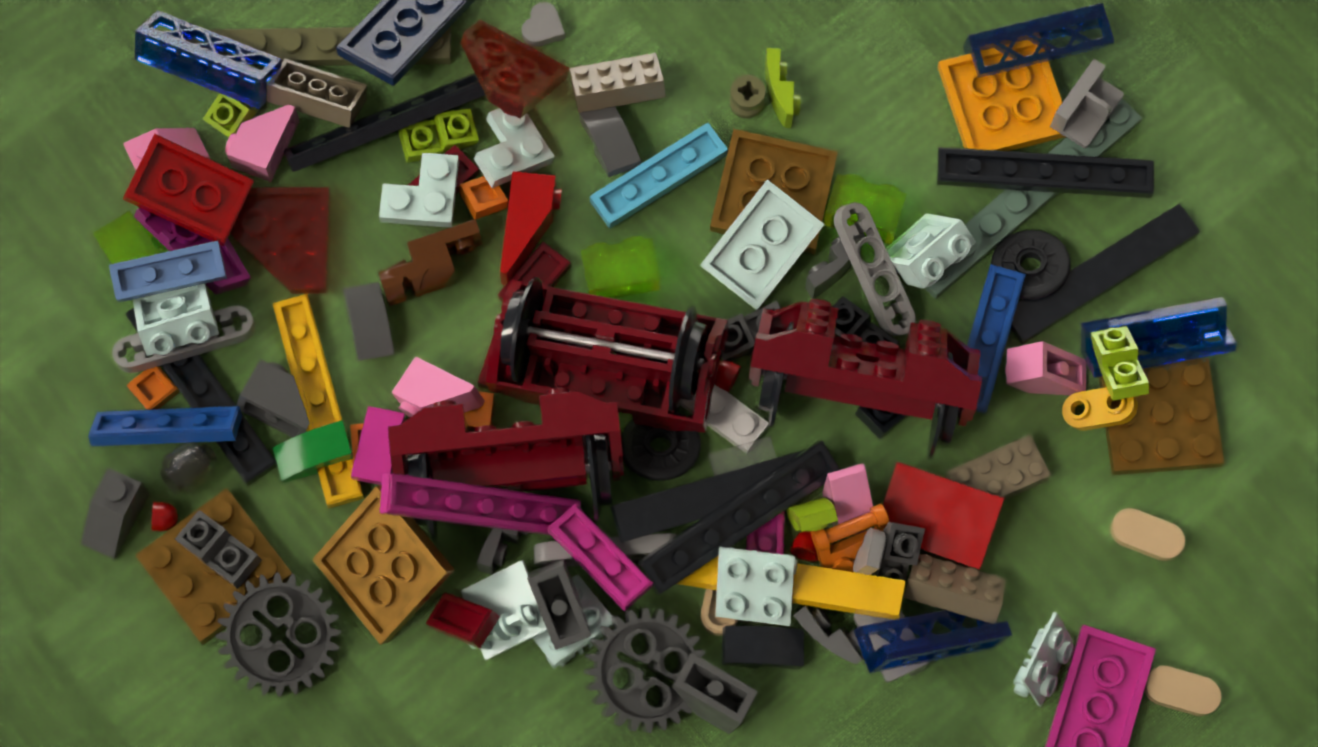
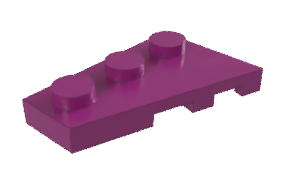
(177, 237)

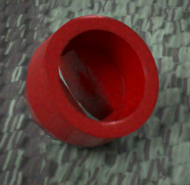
(727, 375)
(163, 516)
(804, 548)

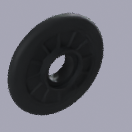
(1046, 249)
(659, 464)

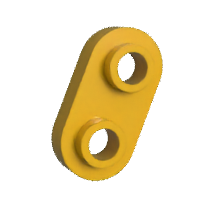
(1097, 410)

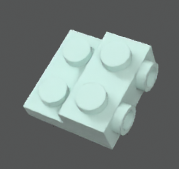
(929, 249)
(175, 319)

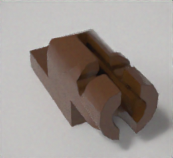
(430, 263)

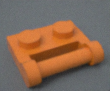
(843, 553)

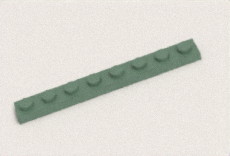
(1015, 207)

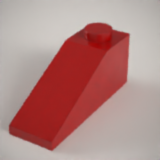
(528, 218)

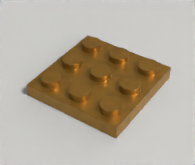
(793, 167)
(1173, 423)
(382, 567)
(193, 586)

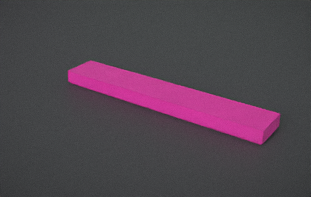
(470, 504)

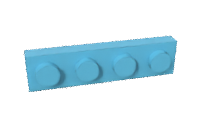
(658, 175)

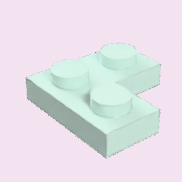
(519, 151)
(429, 202)

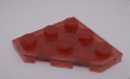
(510, 70)
(288, 234)

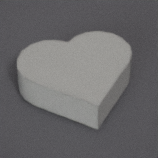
(543, 26)
(870, 553)

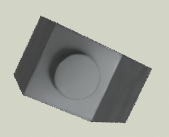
(274, 399)
(113, 513)
(559, 604)
(713, 693)

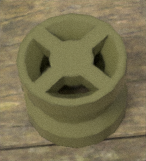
(747, 105)

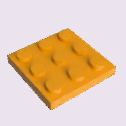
(1001, 108)

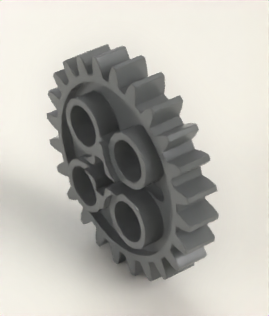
(253, 660)
(630, 700)

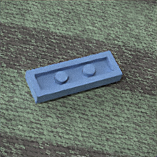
(167, 271)

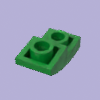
(312, 450)

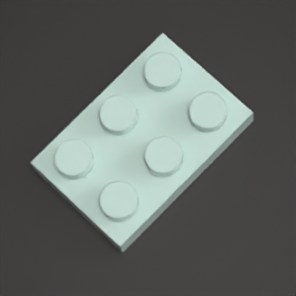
(762, 244)

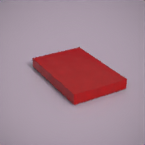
(188, 189)
(954, 515)

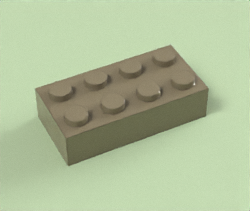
(617, 82)
(317, 93)
(1004, 470)
(956, 588)

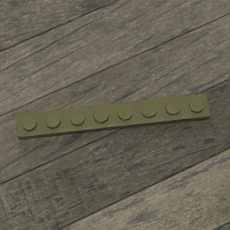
(315, 45)

